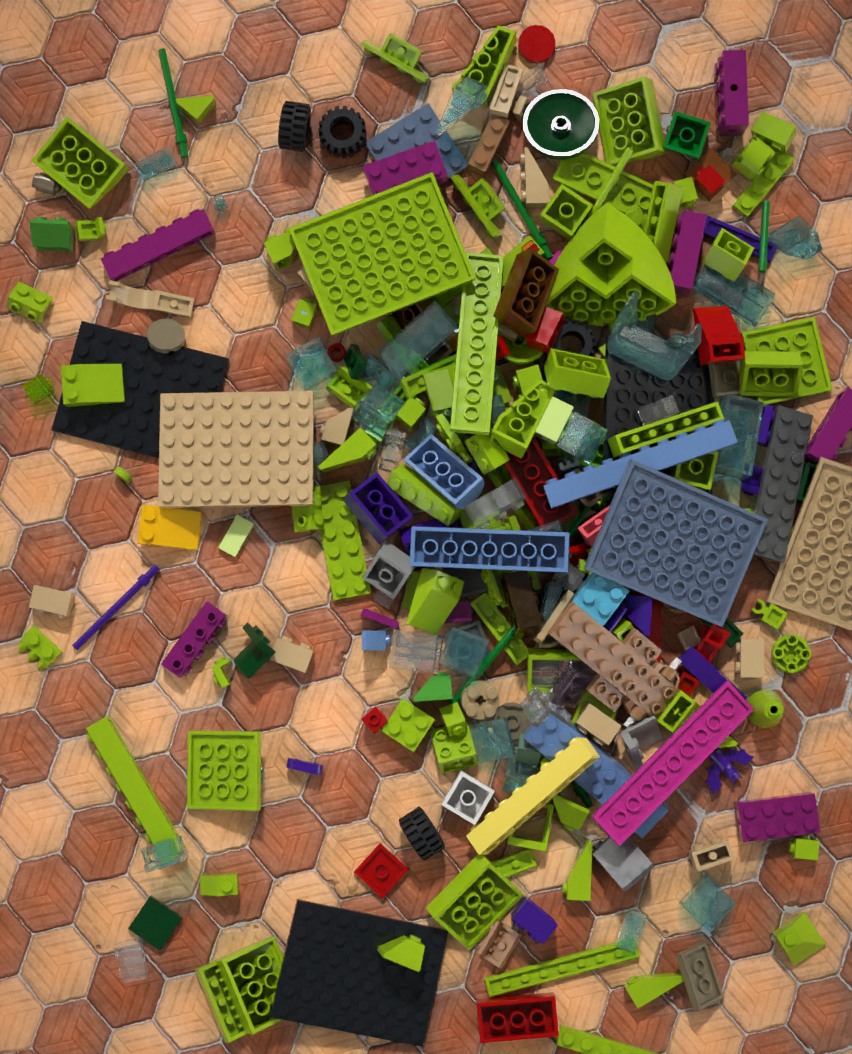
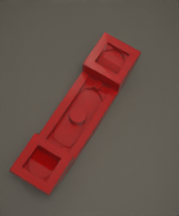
(708, 648)

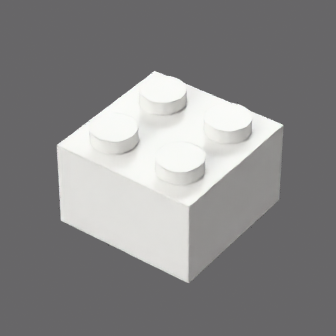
(467, 797)

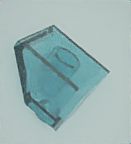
(796, 239)

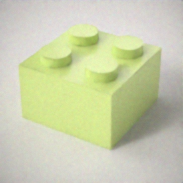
(553, 421)

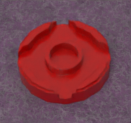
(536, 44)

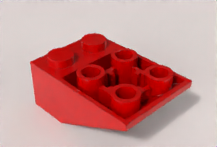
(719, 336)

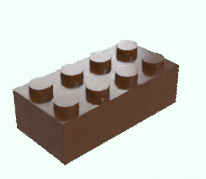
(526, 292)

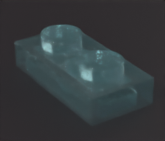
(156, 164)
(631, 931)

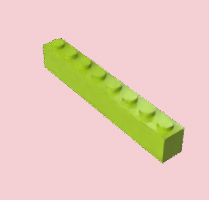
(131, 781)

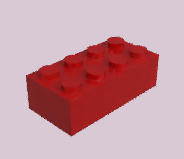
(517, 1017)

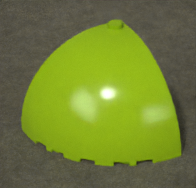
(604, 268)

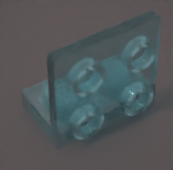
(377, 410)

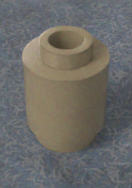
(45, 184)

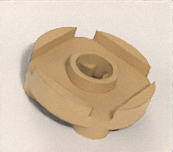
(472, 692)

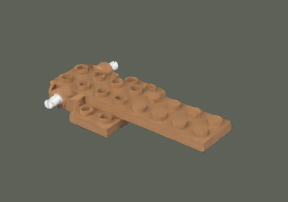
(624, 669)

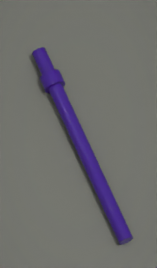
(143, 580)

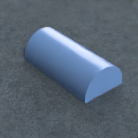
(445, 472)

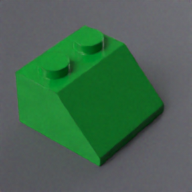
(686, 135)

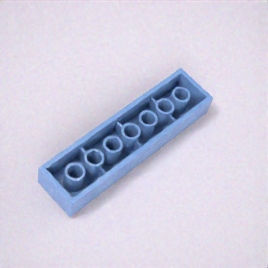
(490, 549)
(601, 777)

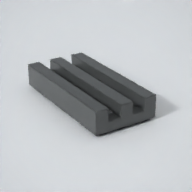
(567, 467)

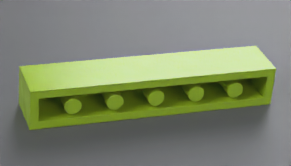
(663, 429)

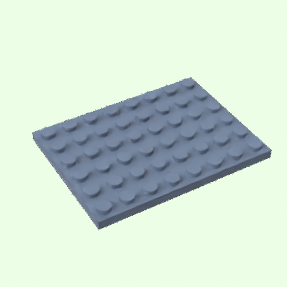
(675, 543)

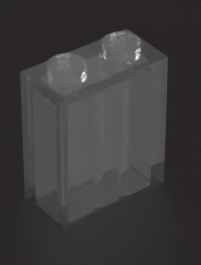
(415, 651)

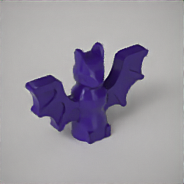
(722, 763)

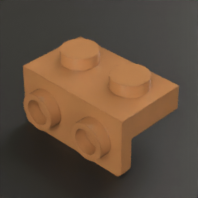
(498, 943)

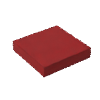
(381, 870)

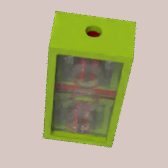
(547, 665)

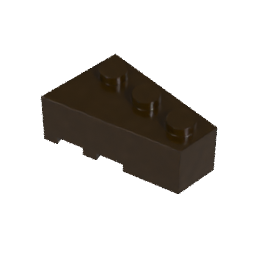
(522, 604)

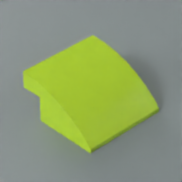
(243, 988)

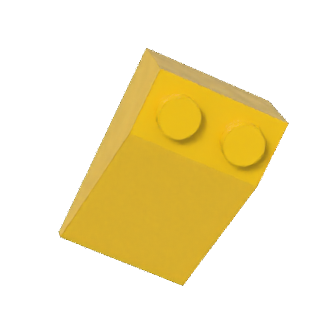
(169, 527)

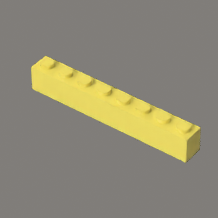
(533, 795)

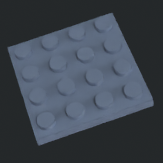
(415, 131)

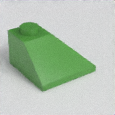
(435, 688)

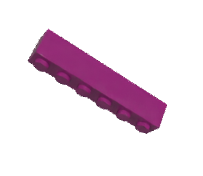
(157, 246)

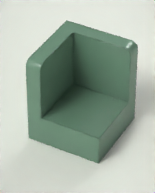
(526, 753)

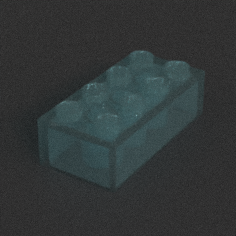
(745, 420)

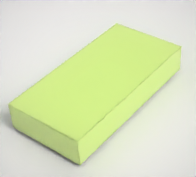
(236, 535)

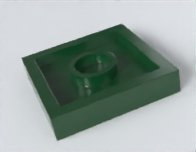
(155, 922)

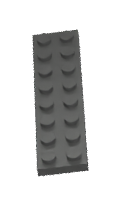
(781, 480)

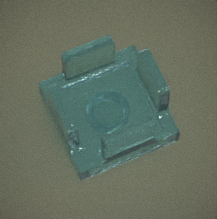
(164, 854)

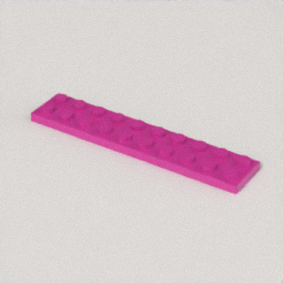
(672, 763)

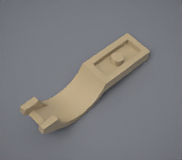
(150, 300)

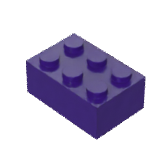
(378, 508)

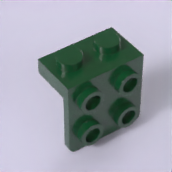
(255, 653)

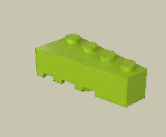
(490, 61)

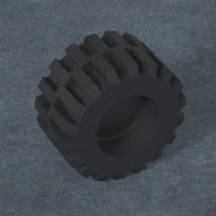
(338, 117)
(294, 126)
(581, 332)
(421, 833)

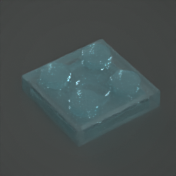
(492, 740)

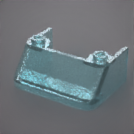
(648, 350)

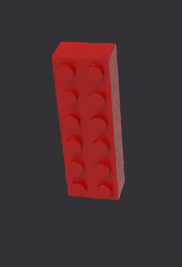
(531, 475)

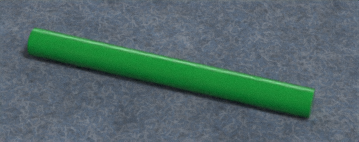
(764, 236)

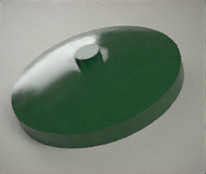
(560, 124)

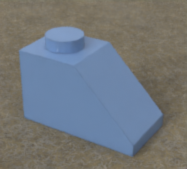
(375, 640)

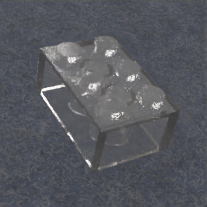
(495, 505)

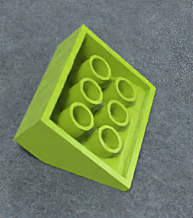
(631, 120)
(80, 163)
(470, 911)

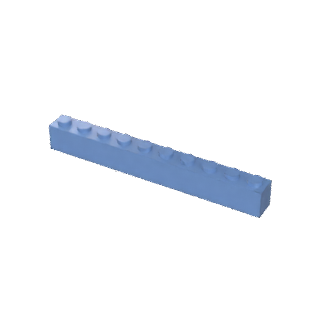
(660, 457)

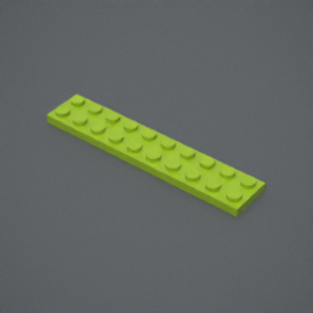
(477, 346)

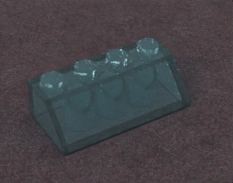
(743, 297)
(418, 341)

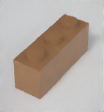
(488, 145)

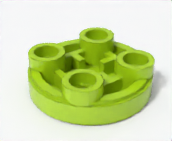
(790, 653)

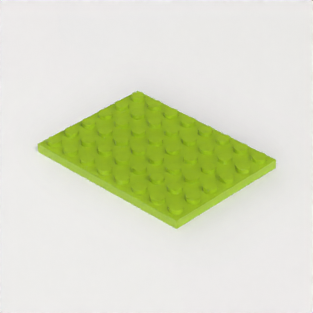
(382, 254)

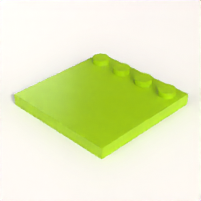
(799, 337)
(224, 770)

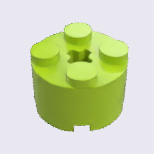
(752, 157)

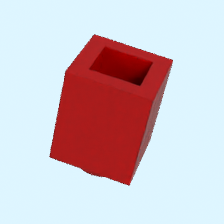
(708, 180)

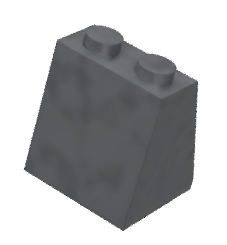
(623, 862)

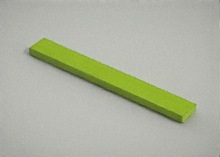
(557, 968)

